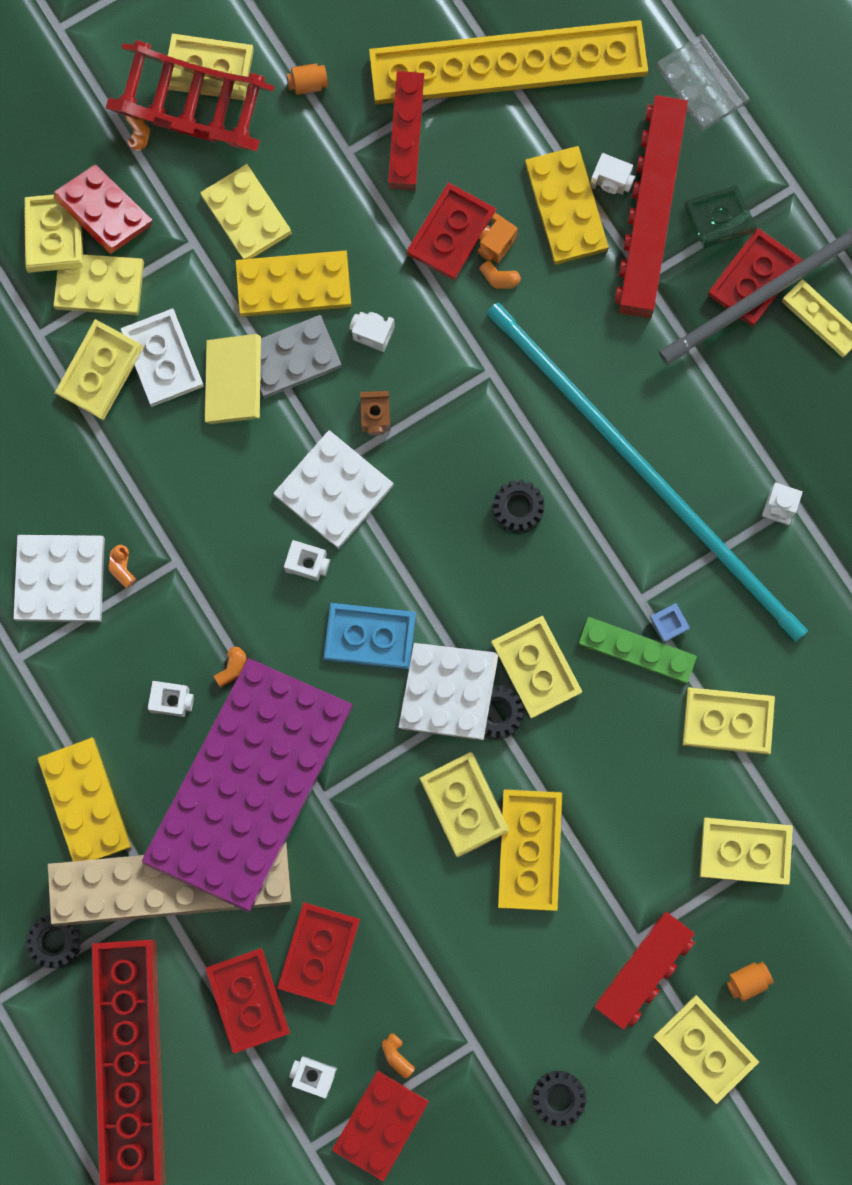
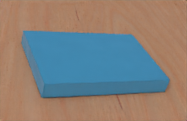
(369, 636)

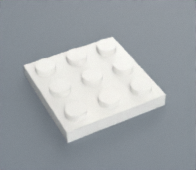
(333, 489)
(59, 578)
(448, 691)

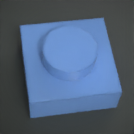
(669, 623)

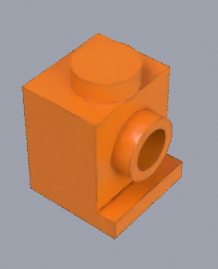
(497, 239)

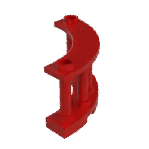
(186, 123)

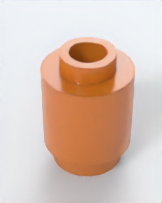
(307, 79)
(749, 981)

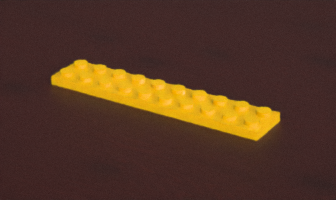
(514, 61)

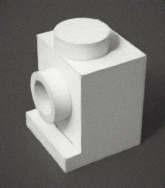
(613, 175)
(372, 330)
(782, 503)
(299, 554)
(162, 692)
(321, 1085)

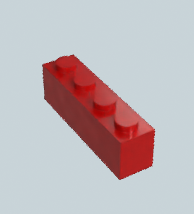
(406, 130)
(644, 970)

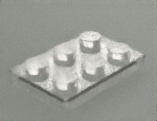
(703, 80)

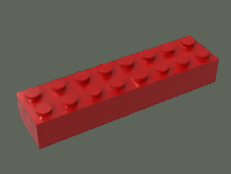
(128, 1063)

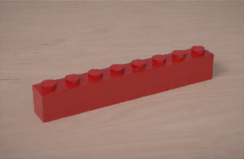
(652, 208)

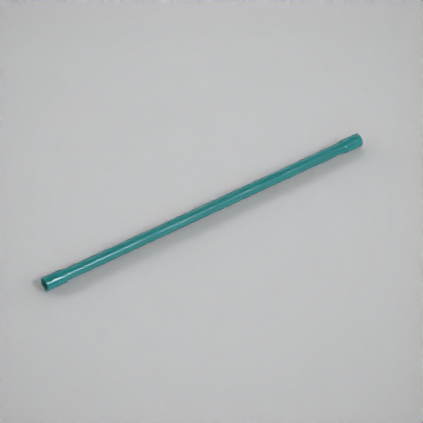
(785, 619)

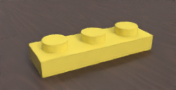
(820, 317)

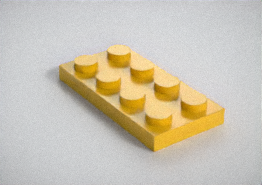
(566, 205)
(293, 283)
(84, 801)
(530, 850)

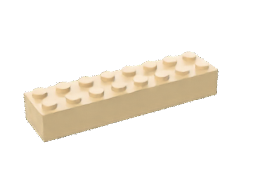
(130, 890)

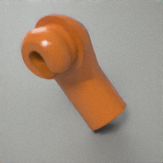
(140, 134)
(500, 279)
(118, 566)
(235, 664)
(394, 1058)

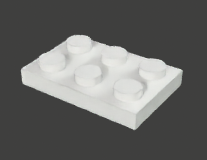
(165, 361)

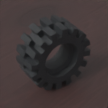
(523, 490)
(514, 718)
(47, 959)
(576, 1106)

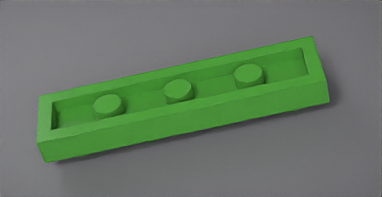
(637, 650)

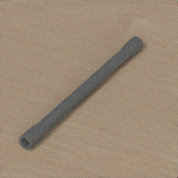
(683, 345)

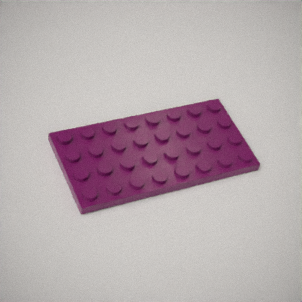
(247, 785)

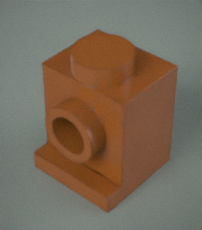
(375, 401)

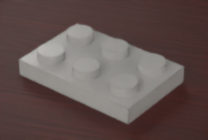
(296, 356)

